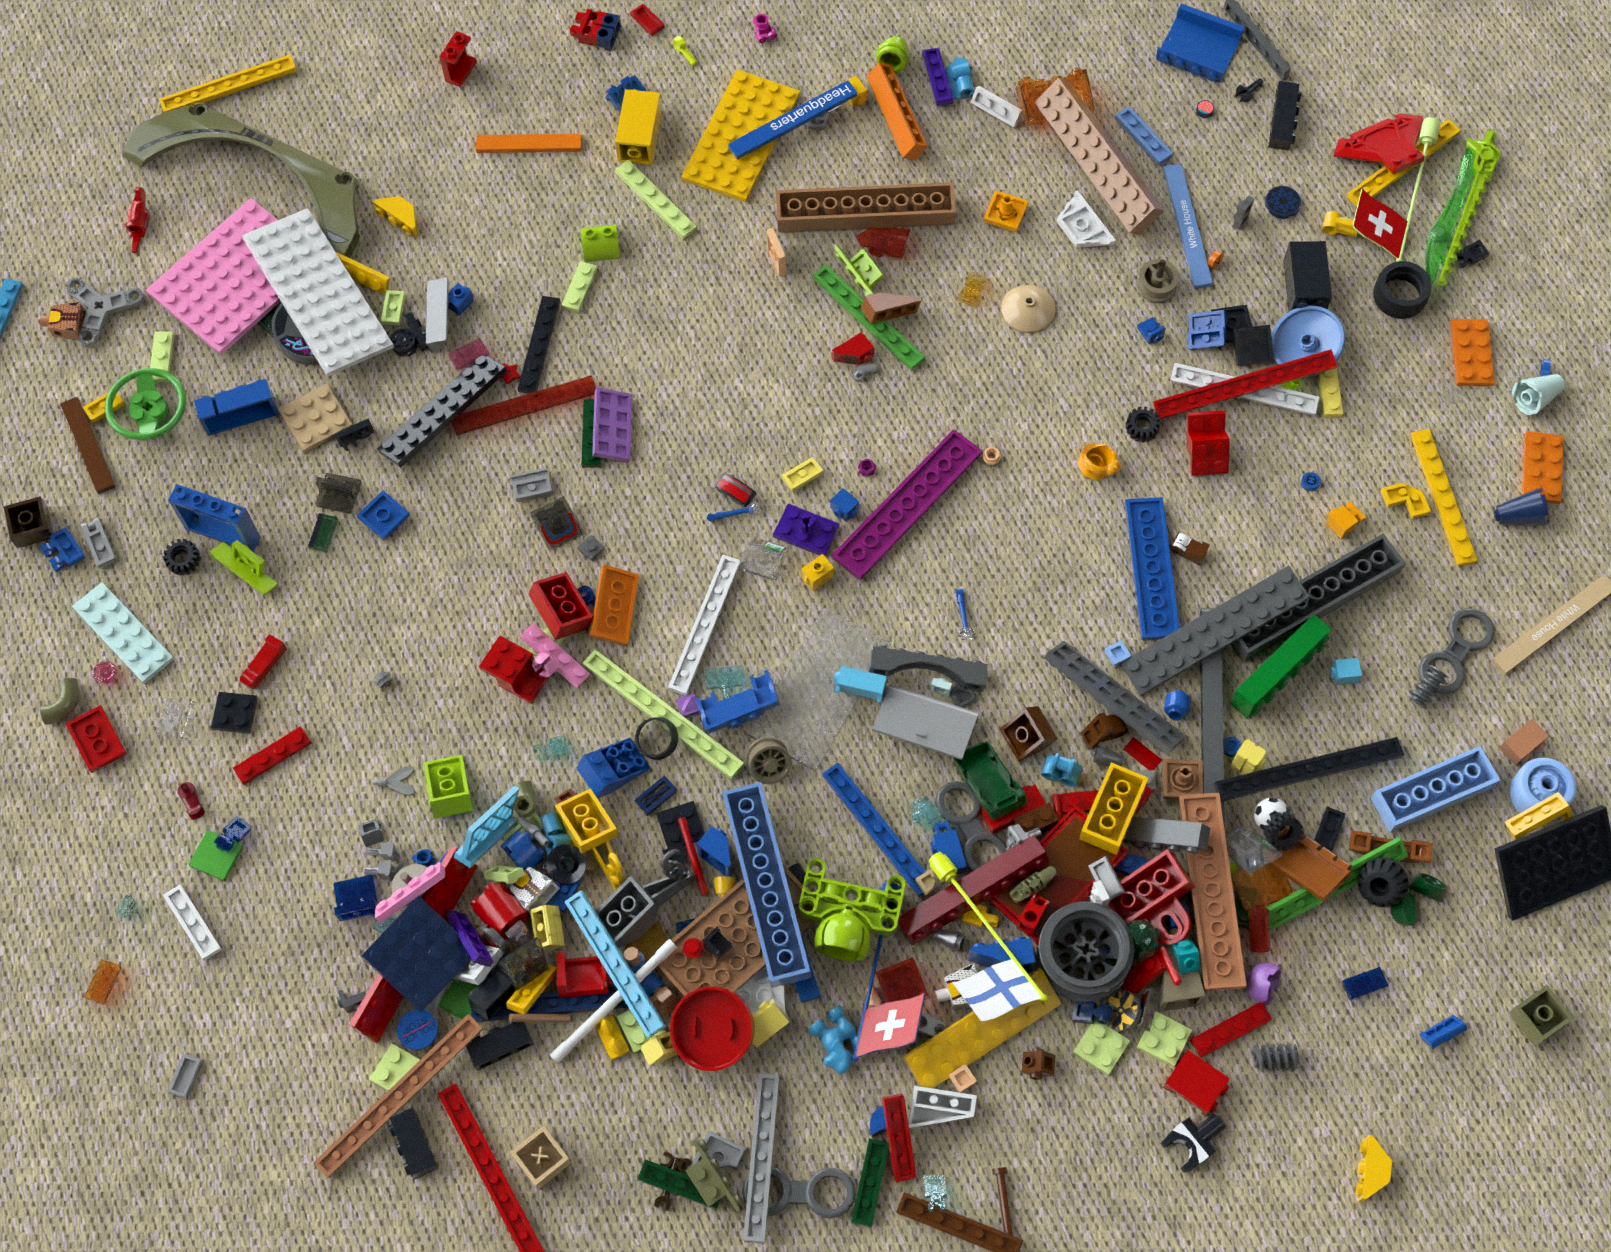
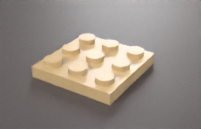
(315, 417)

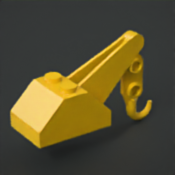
(589, 827)

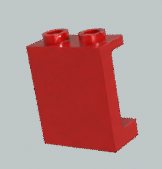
(455, 61)
(581, 976)
(1197, 1082)

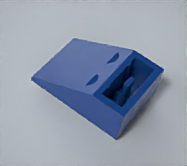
(612, 767)
(994, 953)

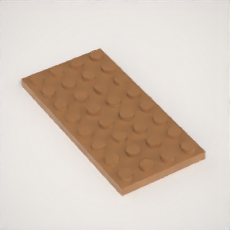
(736, 923)

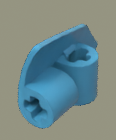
(960, 78)
(554, 832)

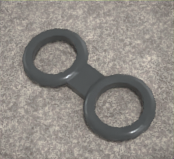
(1458, 648)
(968, 825)
(803, 1192)

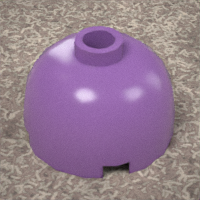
(1263, 981)

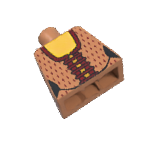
(64, 320)

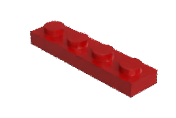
(272, 755)
(1230, 1029)
(899, 1137)

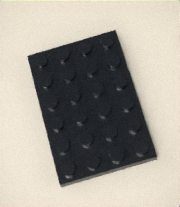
(1555, 862)

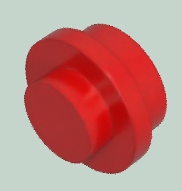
(692, 948)

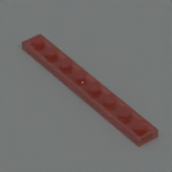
(524, 405)

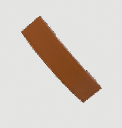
(1364, 843)

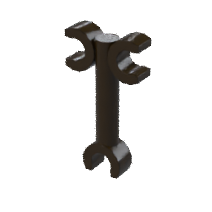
(675, 1164)

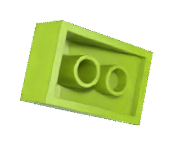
(447, 786)

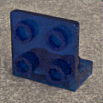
(355, 898)

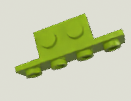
(863, 268)
(245, 565)

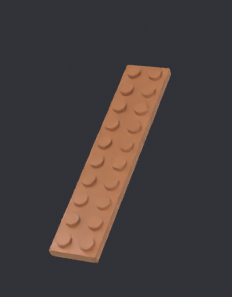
(1213, 898)

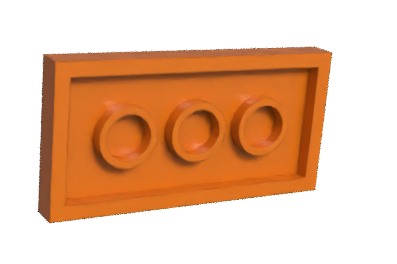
(1472, 352)
(1543, 464)
(614, 605)

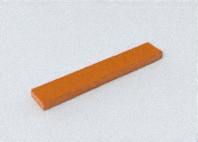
(528, 143)

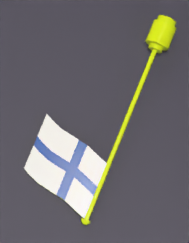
(1000, 985)

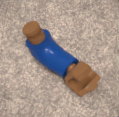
(662, 998)

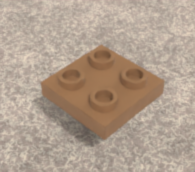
(1181, 778)

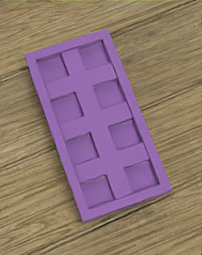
(612, 425)

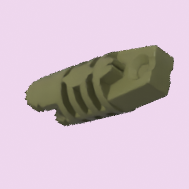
(1032, 884)

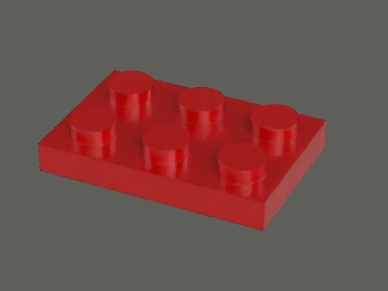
(96, 739)

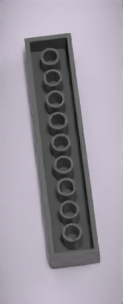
(1328, 591)

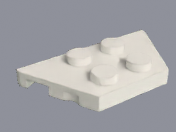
(1083, 224)

